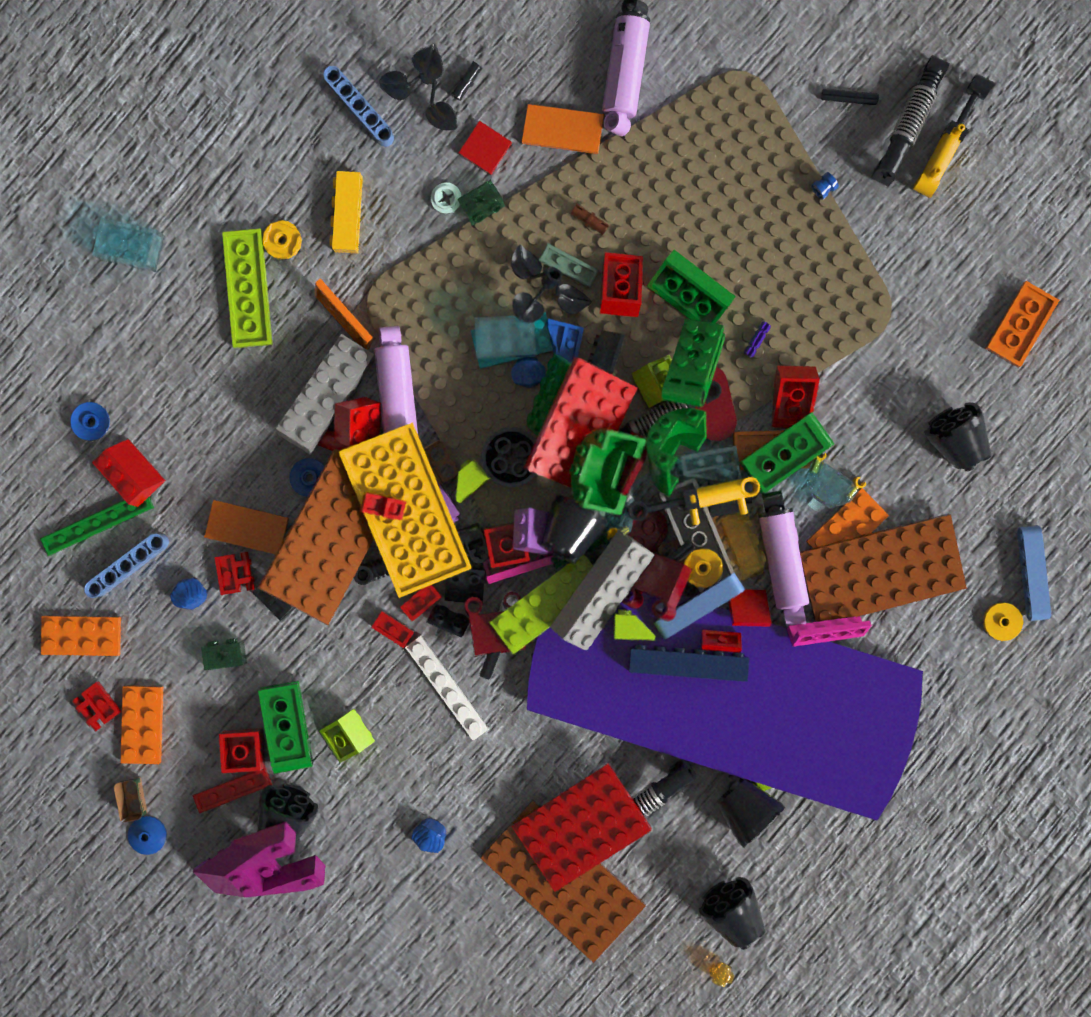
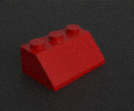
(129, 472)

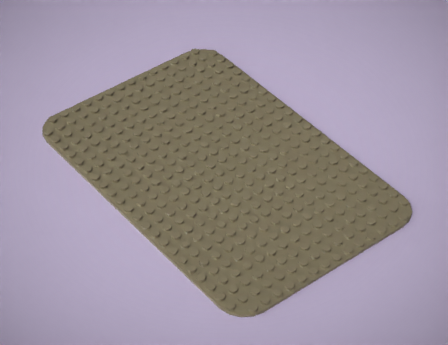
(697, 177)

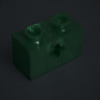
(481, 202)
(214, 660)

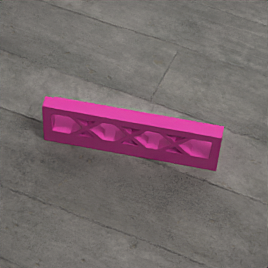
(519, 569)
(827, 630)

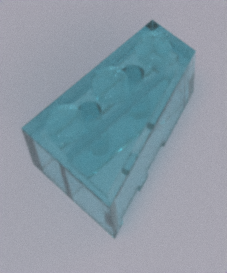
(711, 464)

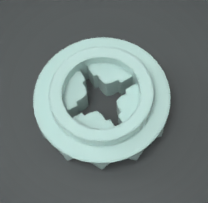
(437, 196)

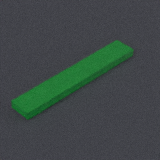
(92, 525)

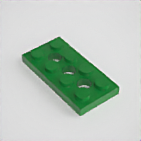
(549, 389)

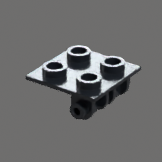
(465, 585)
(448, 620)

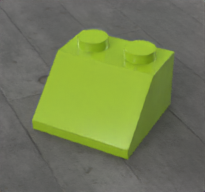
(651, 380)
(470, 479)
(628, 626)
(347, 736)

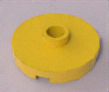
(279, 230)
(713, 563)
(994, 617)

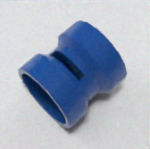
(824, 186)

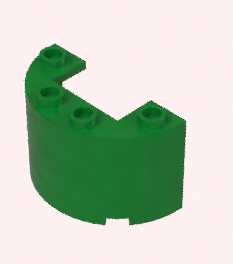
(665, 436)
(599, 469)

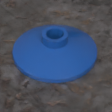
(81, 421)
(299, 474)
(153, 829)

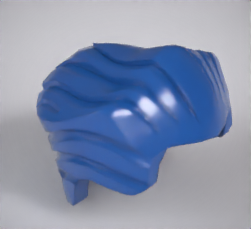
(528, 372)
(188, 594)
(429, 835)

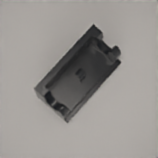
(275, 605)

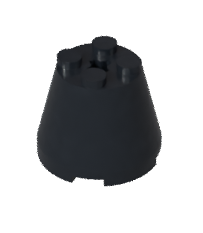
(960, 436)
(495, 455)
(571, 529)
(286, 805)
(748, 810)
(733, 912)

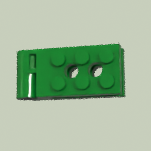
(693, 363)
(802, 444)
(290, 745)

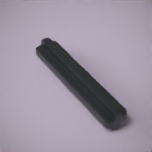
(849, 96)

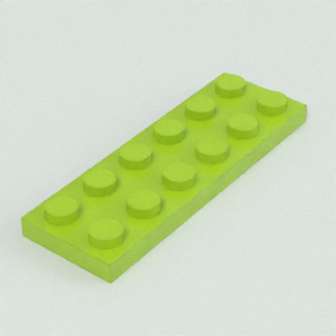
(247, 288)
(540, 607)

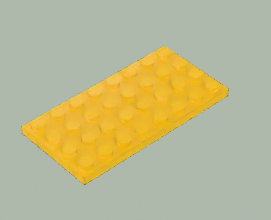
(425, 542)

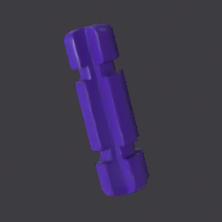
(757, 339)

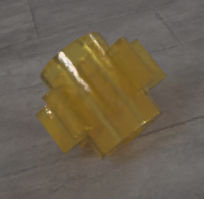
(721, 974)

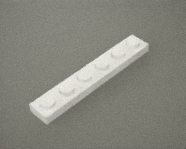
(447, 687)

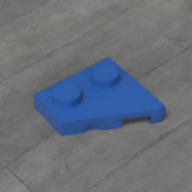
(565, 338)

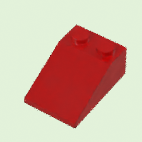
(621, 285)
(793, 394)

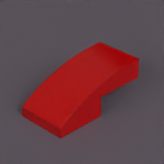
(383, 506)

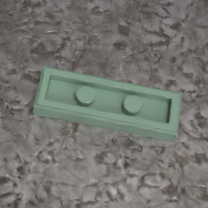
(568, 265)

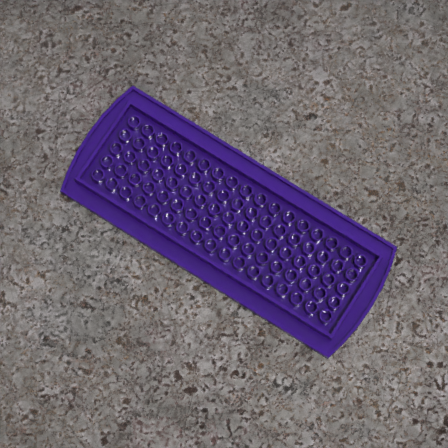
(804, 722)

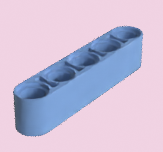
(354, 98)
(118, 569)
(1034, 573)
(701, 605)

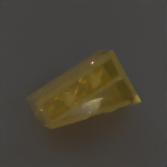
(743, 545)

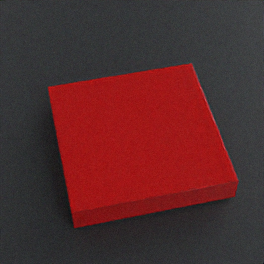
(485, 148)
(750, 609)

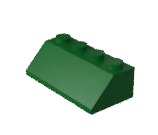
(690, 289)

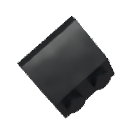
(607, 351)

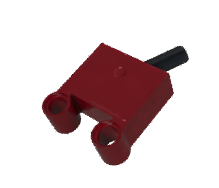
(664, 580)
(484, 637)

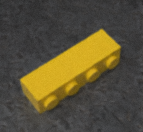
(346, 212)

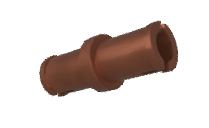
(589, 219)

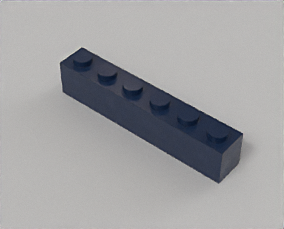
(688, 664)

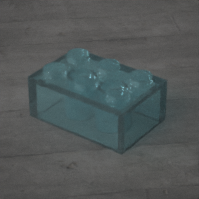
(128, 245)
(504, 338)

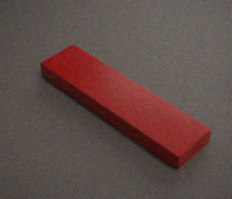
(231, 790)

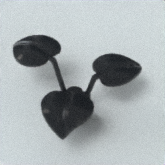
(430, 67)
(527, 308)

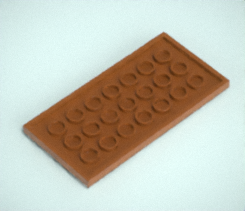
(321, 546)
(883, 569)
(586, 911)

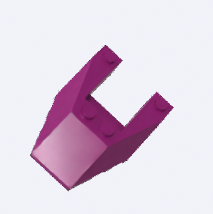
(251, 870)

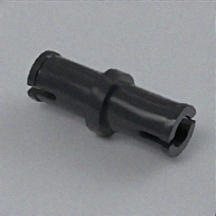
(466, 81)

